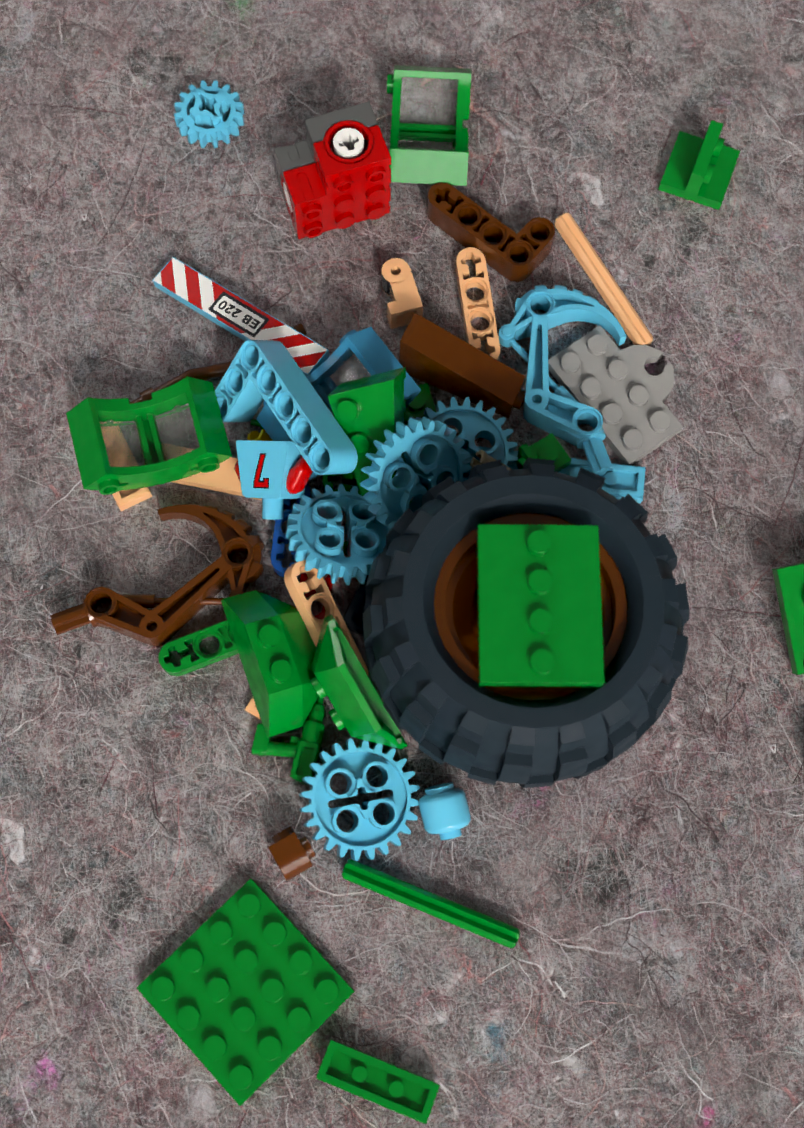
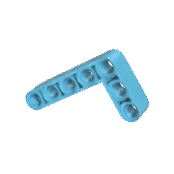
(270, 373)

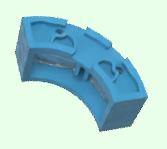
(356, 357)

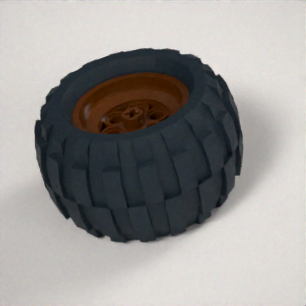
(425, 629)

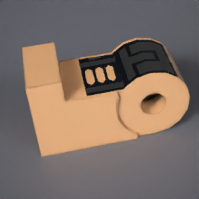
(403, 292)

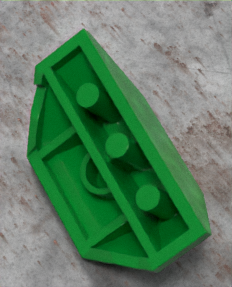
(275, 658)
(350, 690)

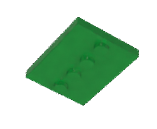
(539, 606)

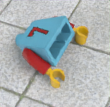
(270, 472)

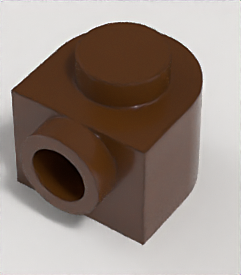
(291, 853)

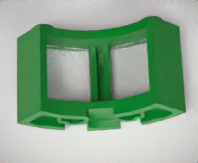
(424, 124)
(148, 440)

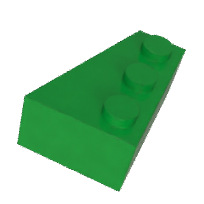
(367, 409)

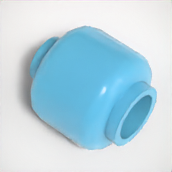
(444, 810)

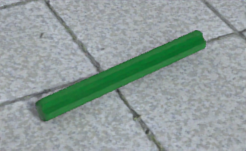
(431, 903)

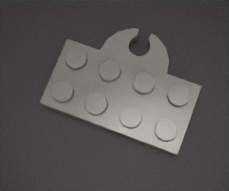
(621, 391)

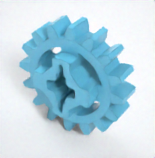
(209, 114)

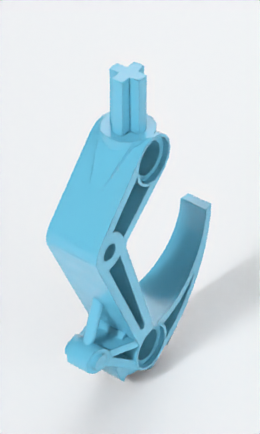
(559, 411)

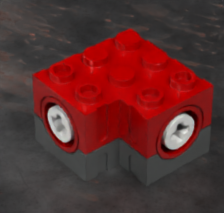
(336, 172)

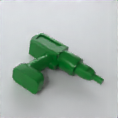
(303, 749)

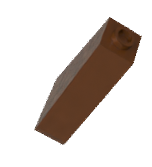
(459, 367)

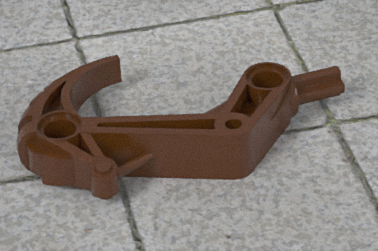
(158, 626)

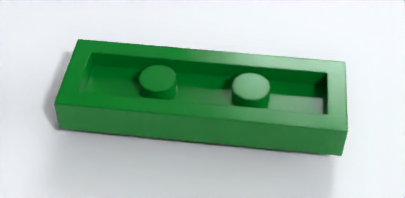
(378, 1081)

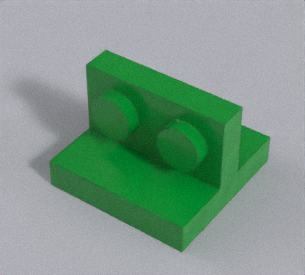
(700, 167)

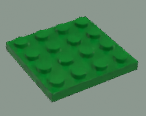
(245, 991)

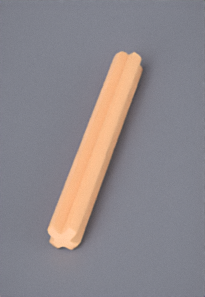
(603, 280)

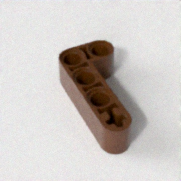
(450, 207)

